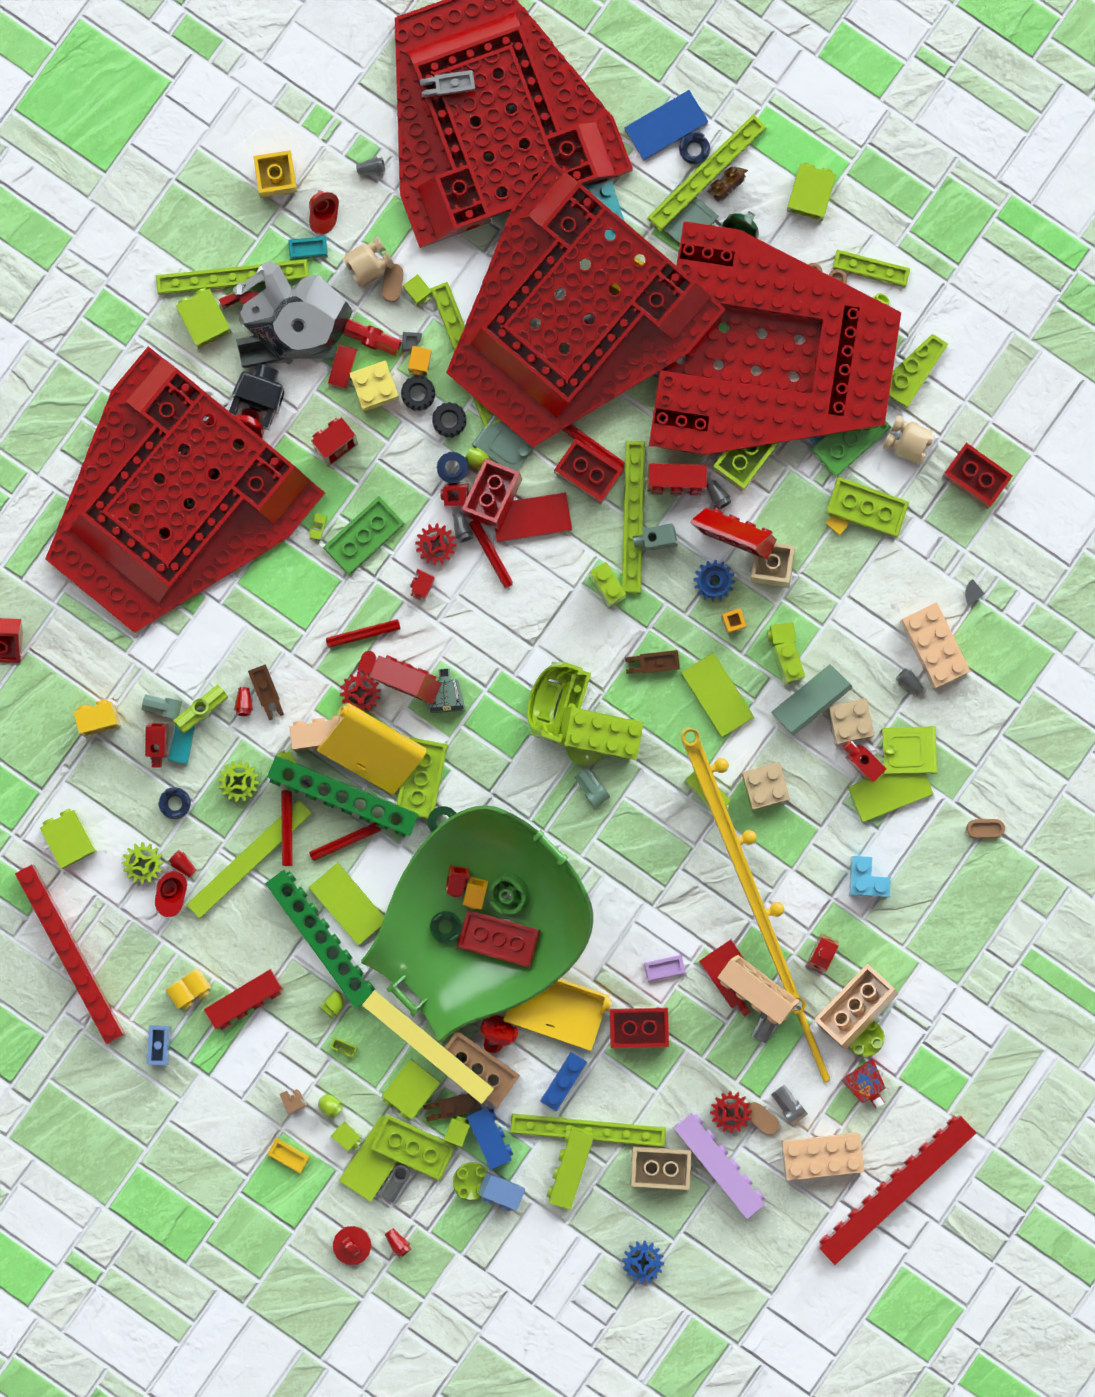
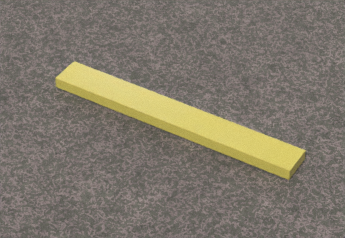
(428, 1047)

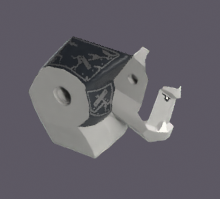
(293, 319)

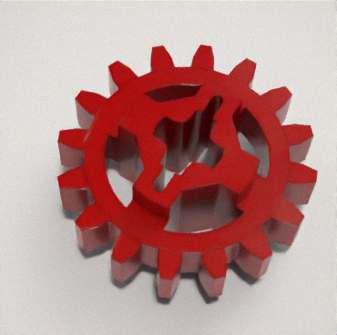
(428, 541)
(359, 684)
(725, 1118)

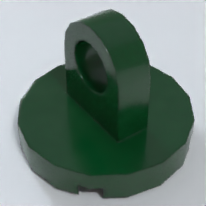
(743, 223)

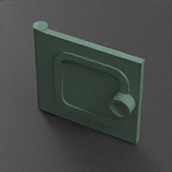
(694, 212)
(503, 444)

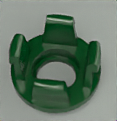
(442, 810)
(451, 936)

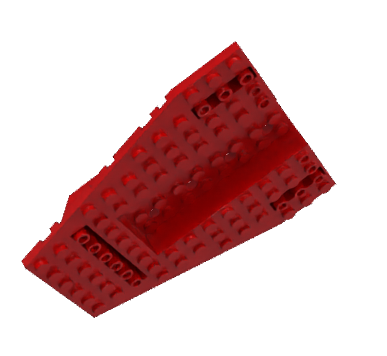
(441, 155)
(634, 333)
(840, 366)
(234, 517)

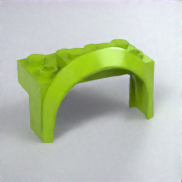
(545, 696)

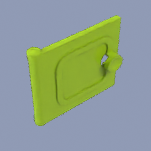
(910, 750)

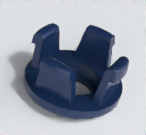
(698, 138)
(456, 477)
(164, 799)

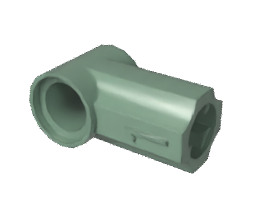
(165, 707)
(594, 791)

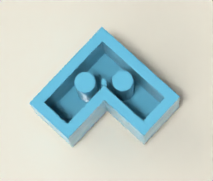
(863, 883)

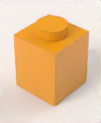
(419, 361)
(733, 621)
(475, 893)

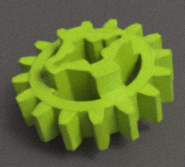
(231, 787)
(145, 871)

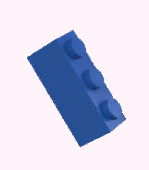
(563, 1081)
(490, 1137)

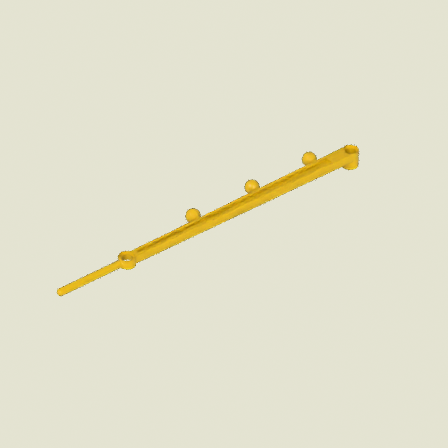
(712, 794)

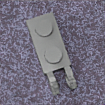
(449, 83)

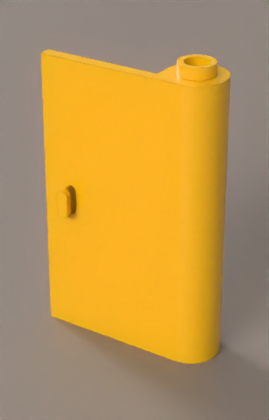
(365, 741)
(567, 1007)

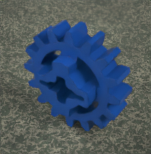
(634, 1261)

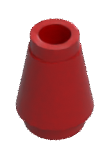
(243, 702)
(182, 863)
(398, 1244)

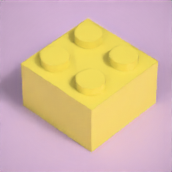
(374, 386)

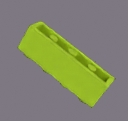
(571, 1168)

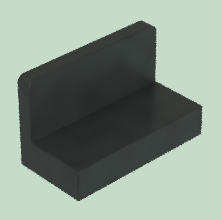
(254, 352)

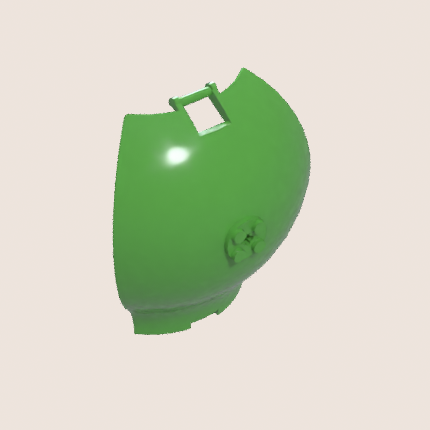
(526, 884)

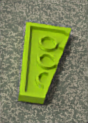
(915, 369)

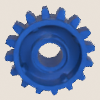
(714, 570)

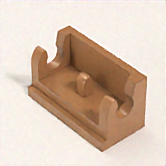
(293, 1103)

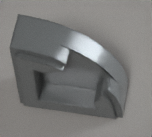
(410, 339)
(973, 592)

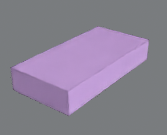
(664, 968)

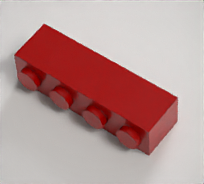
(242, 999)

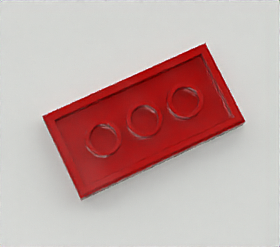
(535, 517)
(498, 938)

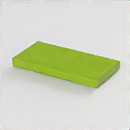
(867, 507)
(717, 694)
(422, 786)
(888, 793)
(347, 903)
(412, 1147)
(367, 1168)

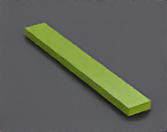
(706, 173)
(224, 277)
(454, 326)
(633, 515)
(245, 862)
(602, 1130)

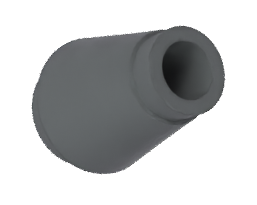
(373, 166)
(718, 495)
(463, 530)
(909, 681)

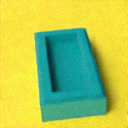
(308, 247)
(181, 745)

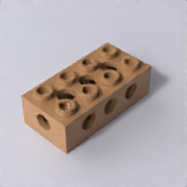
(490, 1064)

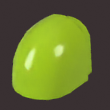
(476, 457)
(332, 1004)
(329, 1105)

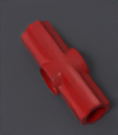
(372, 337)

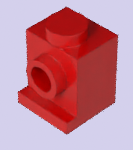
(448, 497)
(421, 585)
(457, 880)

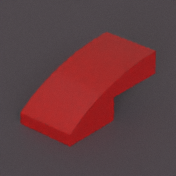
(231, 299)
(342, 366)

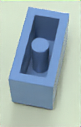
(158, 1045)
(501, 1191)

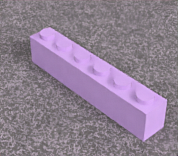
(719, 1166)

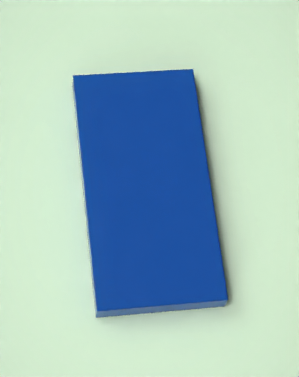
(666, 125)

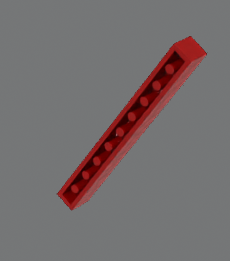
(70, 954)
(897, 1189)

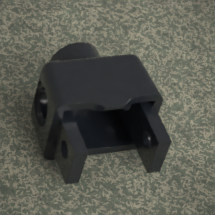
(259, 392)

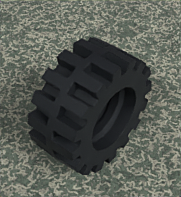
(418, 381)
(461, 419)

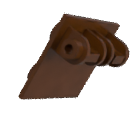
(732, 177)

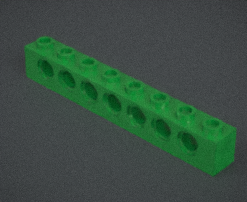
(402, 829)
(276, 887)

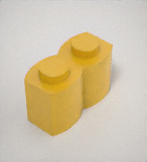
(188, 989)

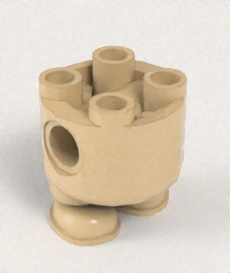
(366, 264)
(911, 442)

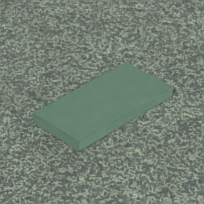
(811, 699)

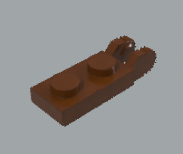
(655, 662)
(265, 689)
(453, 1106)

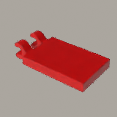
(714, 965)

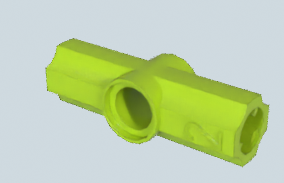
(191, 717)

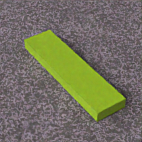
(871, 268)

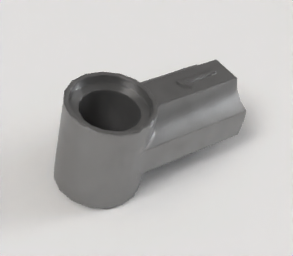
(763, 1028)
(791, 1108)
(394, 1184)

